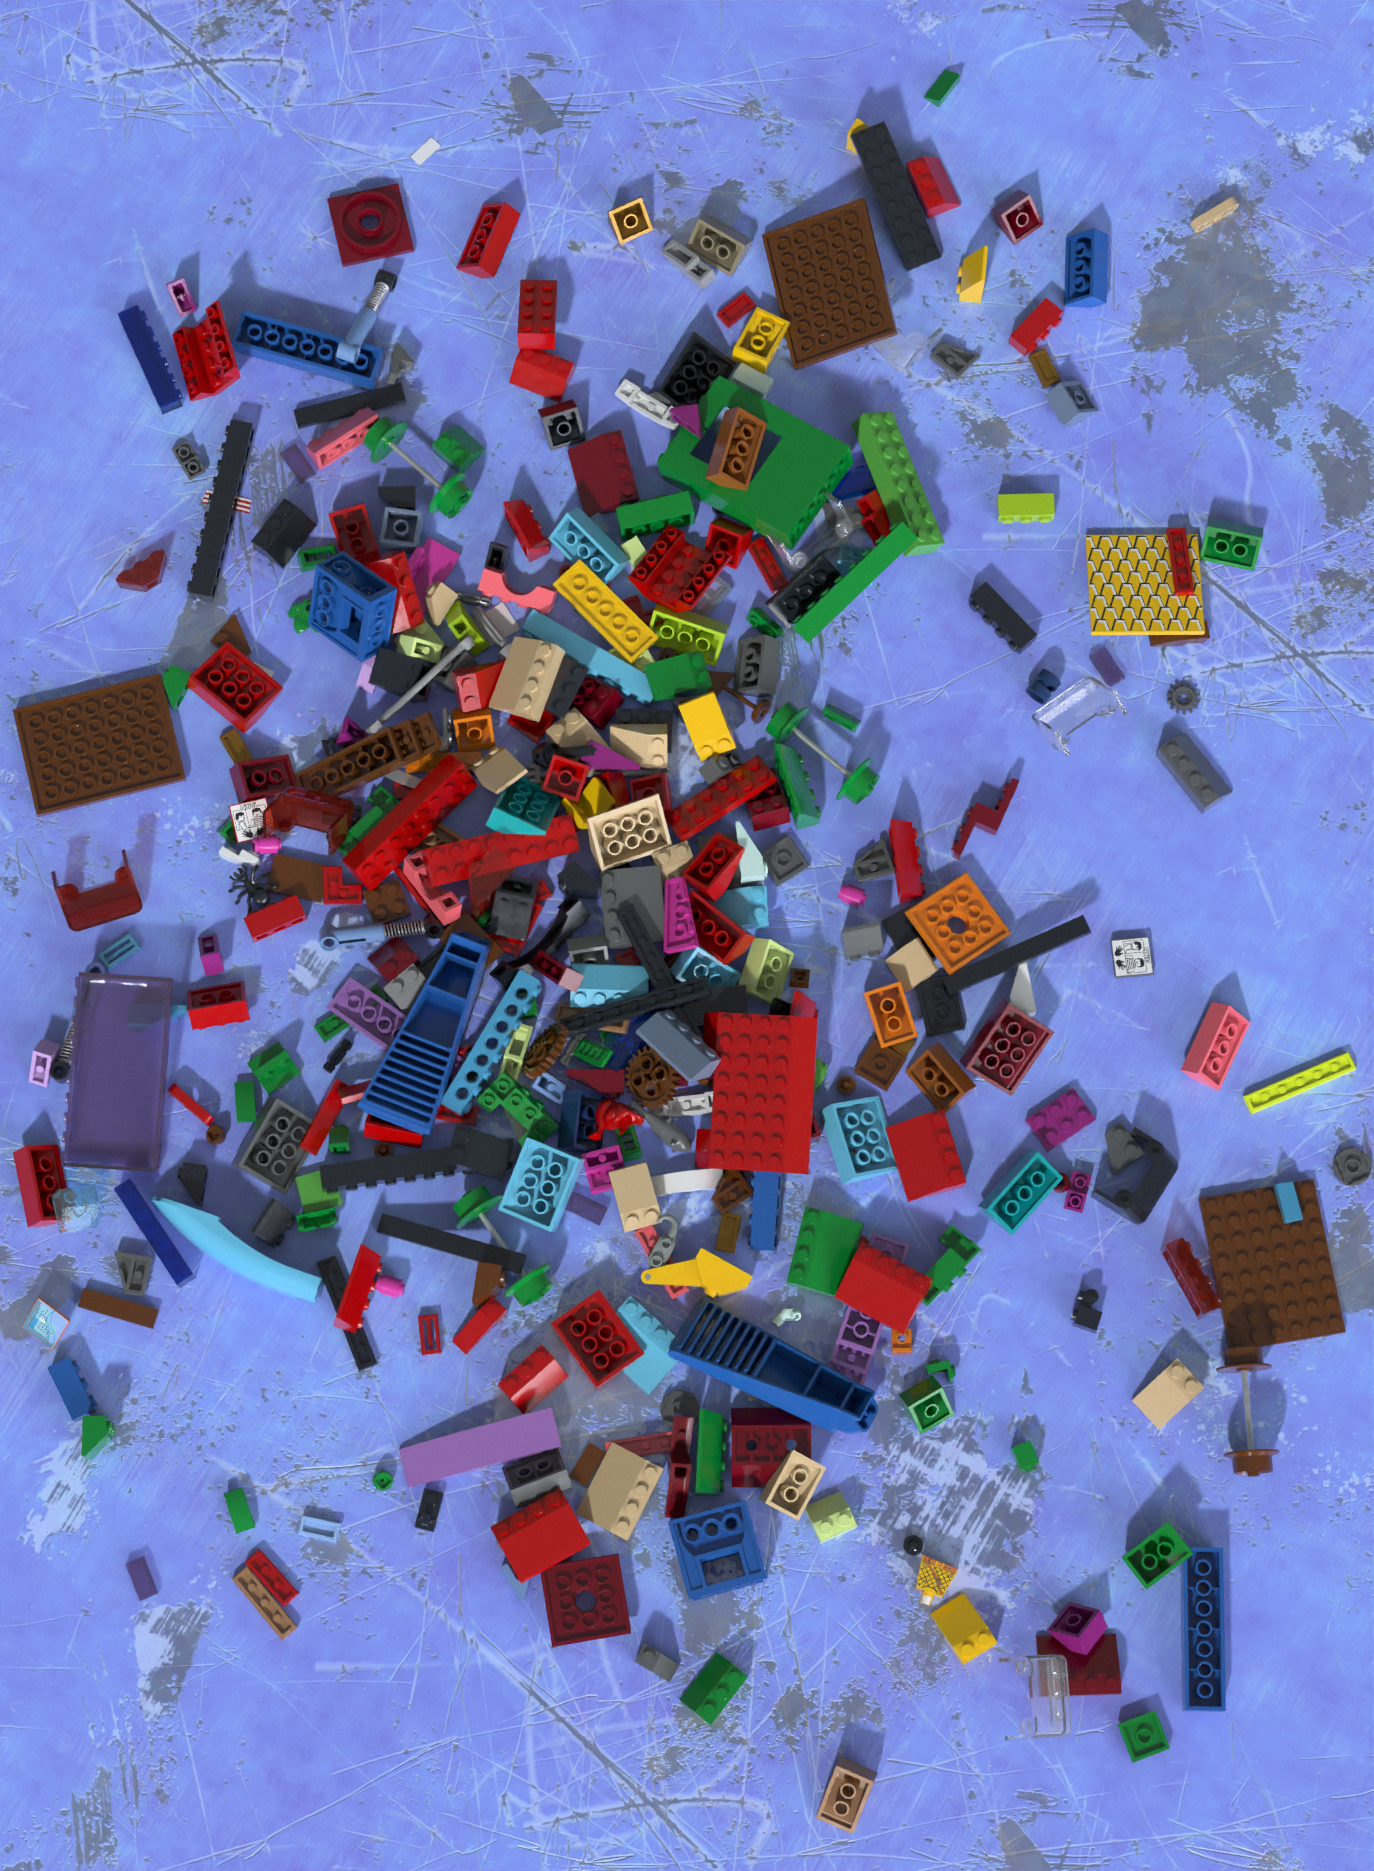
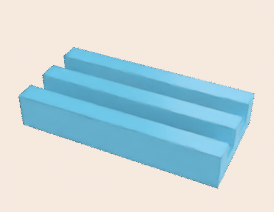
(124, 957)

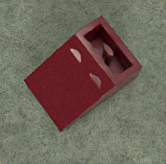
(596, 702)
(768, 807)

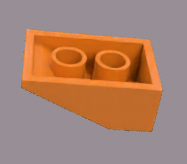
(890, 1014)

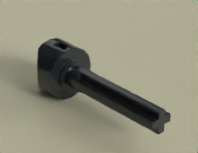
(547, 750)

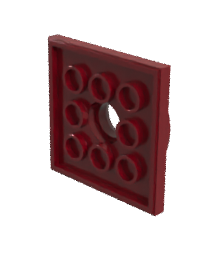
(363, 245)
(604, 1580)

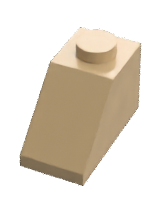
(438, 602)

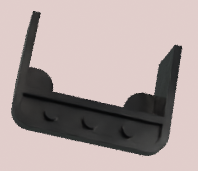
(1139, 1205)

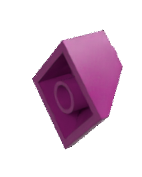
(1078, 1627)

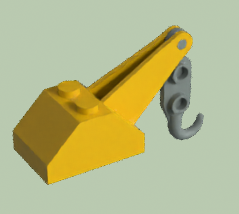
(704, 1271)

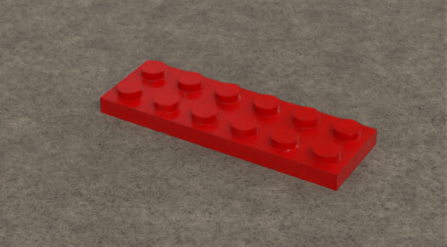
(720, 798)

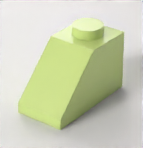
(419, 648)

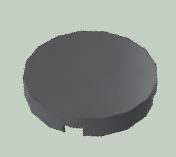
(1351, 1167)
(678, 1402)

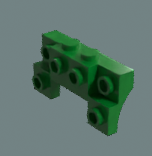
(383, 805)
(520, 1105)
(952, 1264)

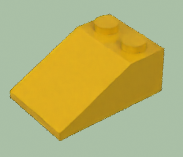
(972, 276)
(760, 340)
(707, 726)
(963, 1629)

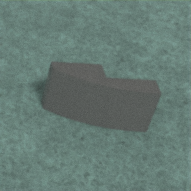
(188, 460)

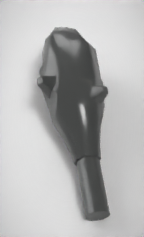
(664, 1129)

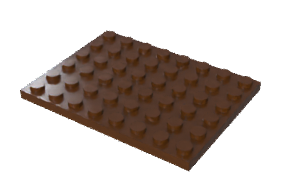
(829, 284)
(99, 745)
(1270, 1273)

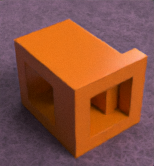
(898, 1347)

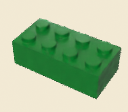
(654, 515)

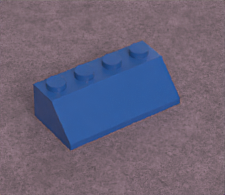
(1086, 269)

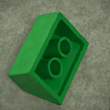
(1231, 543)
(713, 1688)

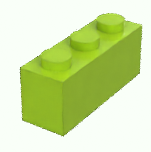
(1025, 508)

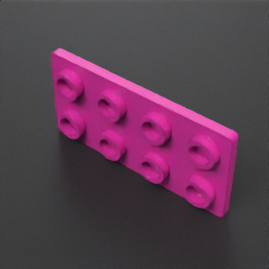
(430, 565)

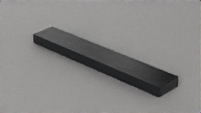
(349, 405)
(336, 1286)

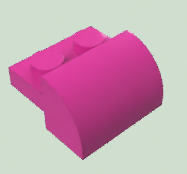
(597, 1166)

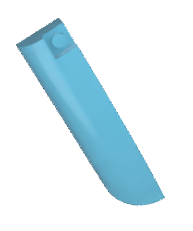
(217, 1242)

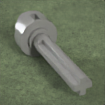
(493, 631)

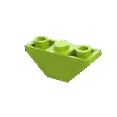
(463, 625)

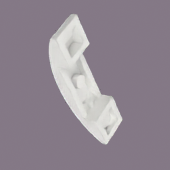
(645, 404)
(686, 1106)
(686, 1181)

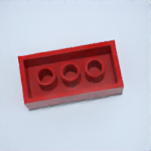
(537, 314)

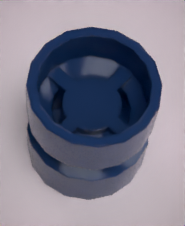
(1043, 686)

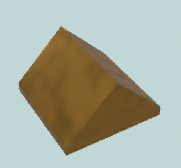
(629, 220)

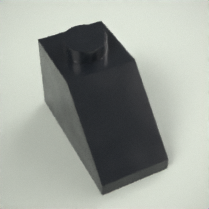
(399, 496)
(194, 1180)

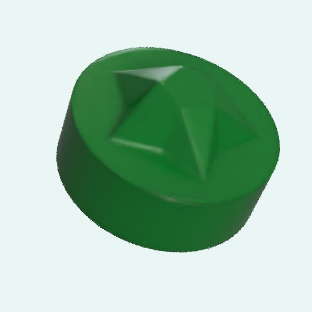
(485, 919)
(382, 1480)

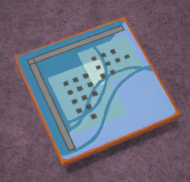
(46, 1323)

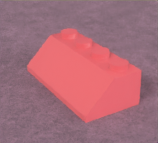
(342, 438)
(1215, 1045)

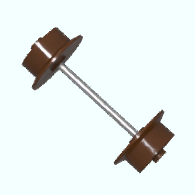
(1244, 1360)

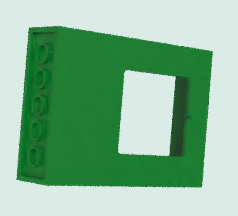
(788, 485)

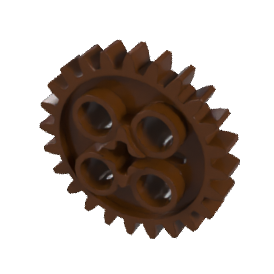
(545, 1050)
(652, 1078)

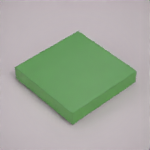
(312, 1194)

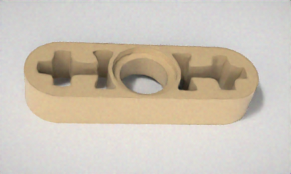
(1214, 214)

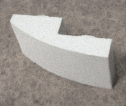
(247, 858)

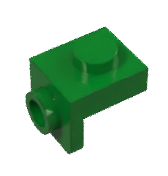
(936, 1366)

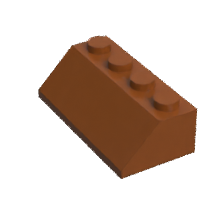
(736, 449)

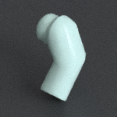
(786, 1314)

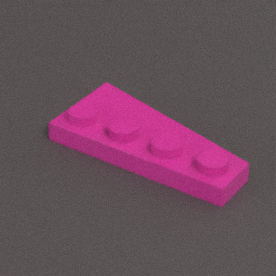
(678, 918)

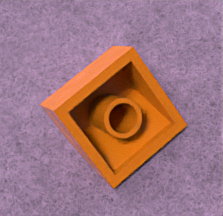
(473, 729)

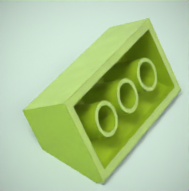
(689, 633)

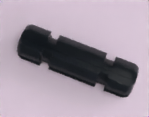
(337, 1056)

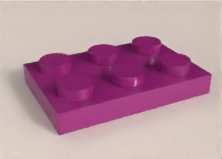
(1060, 1120)

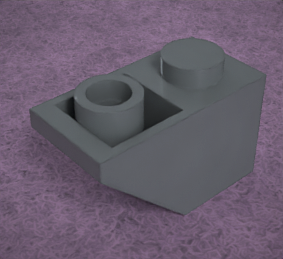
(719, 766)

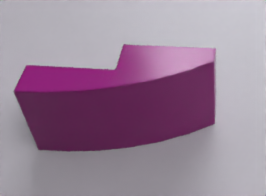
(1077, 1191)

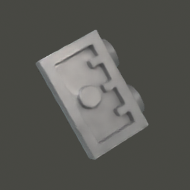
(446, 740)

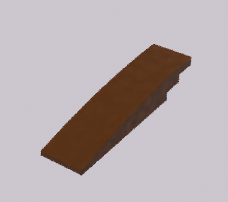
(372, 757)

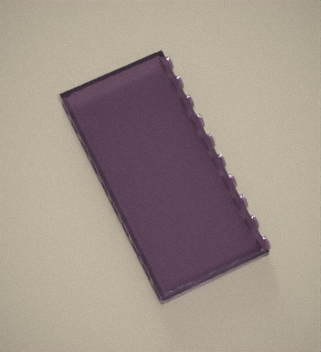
(117, 1072)

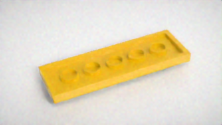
(605, 611)

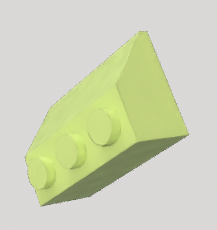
(766, 970)

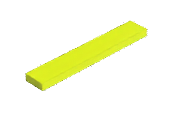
(1299, 1083)

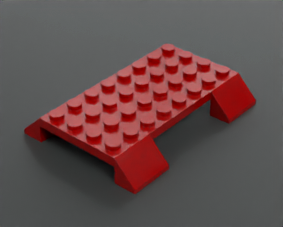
(760, 1093)

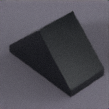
(497, 556)

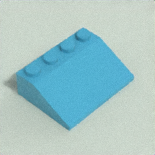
(865, 1130)
(541, 1184)
(653, 1340)

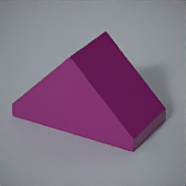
(181, 297)
(688, 417)
(350, 733)

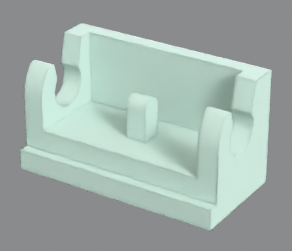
(752, 380)

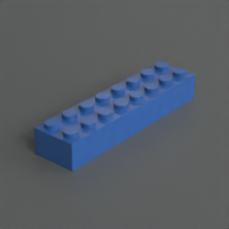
(305, 350)
(1203, 1631)

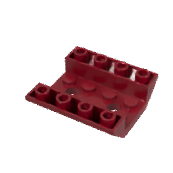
(770, 1431)

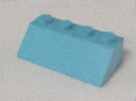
(583, 540)
(608, 984)

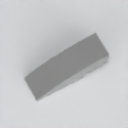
(688, 264)

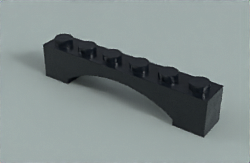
(569, 918)

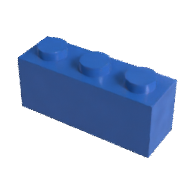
(72, 1389)

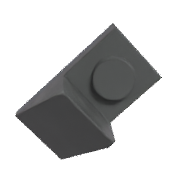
(399, 362)

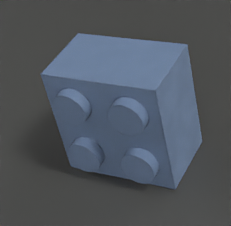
(401, 530)

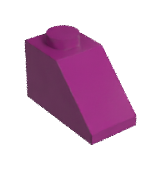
(210, 954)

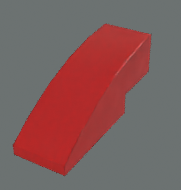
(876, 518)

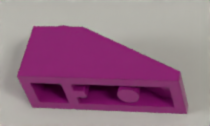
(607, 760)

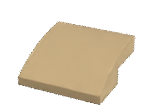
(911, 965)

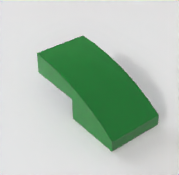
(245, 1101)
(239, 1510)

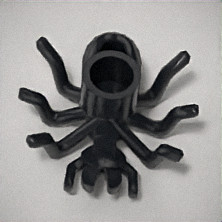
(253, 889)

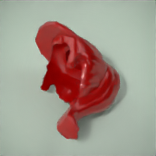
(614, 1116)

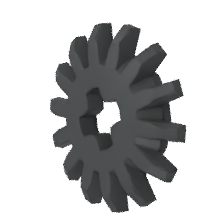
(1179, 691)

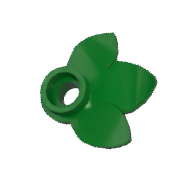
(301, 616)

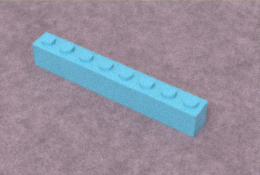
(600, 662)

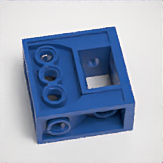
(357, 609)
(715, 1546)

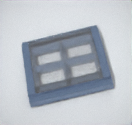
(712, 597)

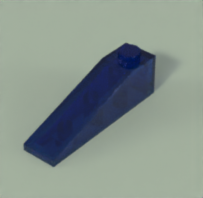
(628, 1044)

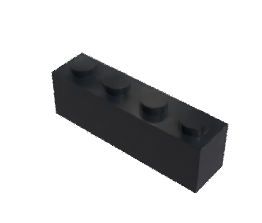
(1002, 618)

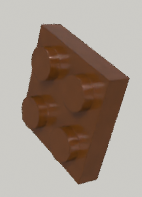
(387, 903)
(880, 1065)

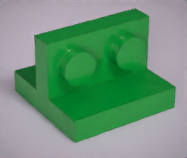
(274, 1068)

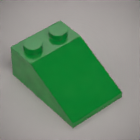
(678, 676)
(1157, 1555)

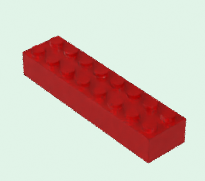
(410, 822)
(451, 861)

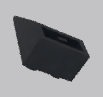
(399, 673)
(513, 907)

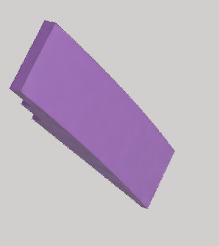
(379, 1023)
(858, 1331)
(480, 1447)

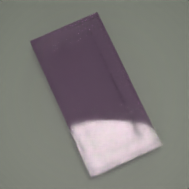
(297, 463)
(1106, 667)
(586, 1208)
(142, 1578)

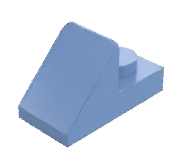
(549, 1087)
(520, 1589)

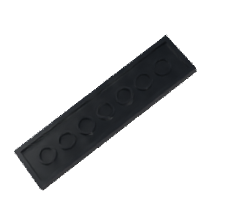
(895, 196)

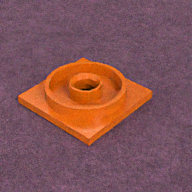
(962, 900)

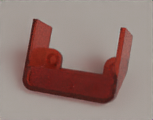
(311, 811)
(485, 878)
(102, 903)

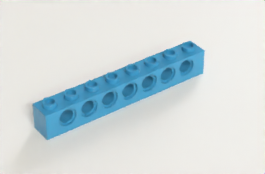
(521, 982)

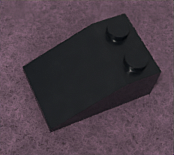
(479, 1153)

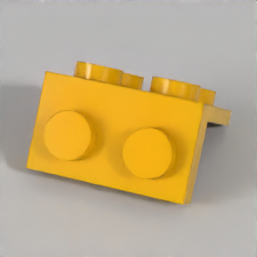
(592, 801)

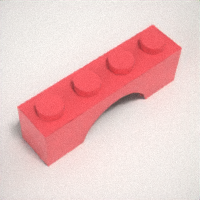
(495, 583)
(443, 904)

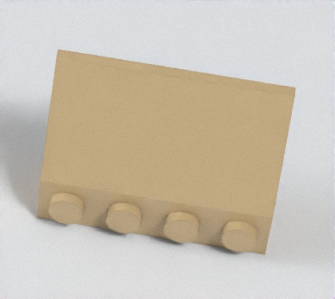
(527, 678)
(628, 832)
(620, 1491)

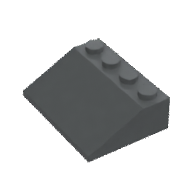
(632, 886)
(272, 1146)

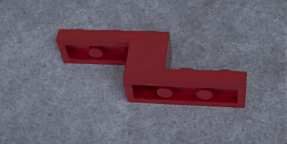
(984, 818)
(679, 1465)

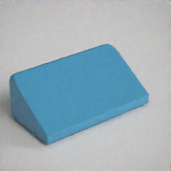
(1288, 1202)

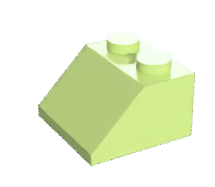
(830, 1517)

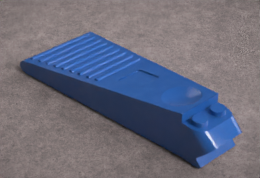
(421, 1058)
(771, 1369)

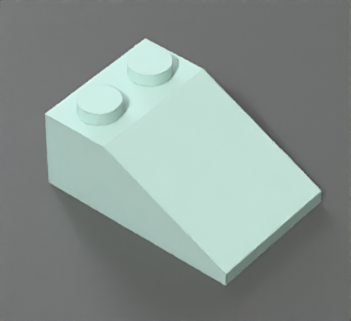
(751, 865)

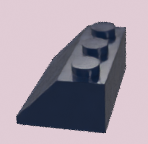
(579, 1121)

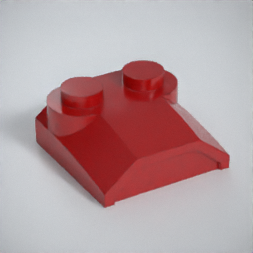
(651, 785)

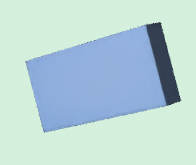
(319, 1528)

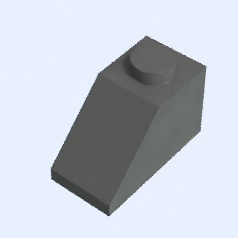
(656, 1663)

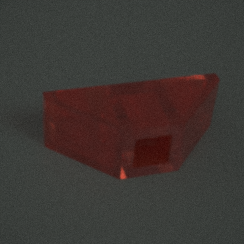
(144, 573)

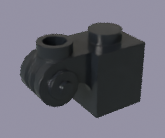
(1085, 1316)

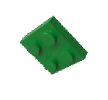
(1143, 1736)

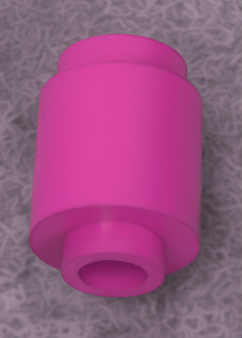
(266, 846)
(852, 895)
(390, 1286)

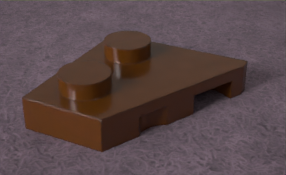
(233, 634)
(730, 1191)

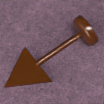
(719, 682)

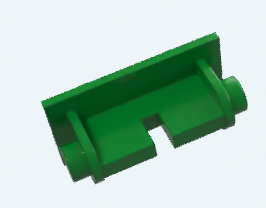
(758, 619)
(317, 1218)

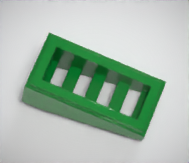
(311, 565)
(590, 1052)
(632, 1151)

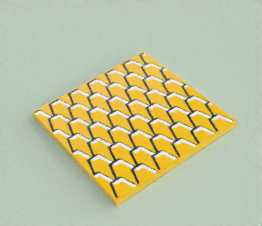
(1135, 590)

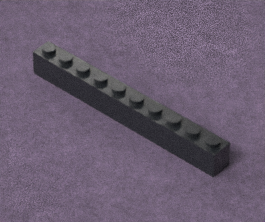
(221, 510)
(391, 1169)

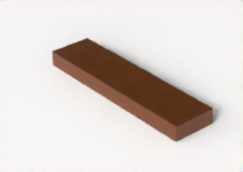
(118, 1308)

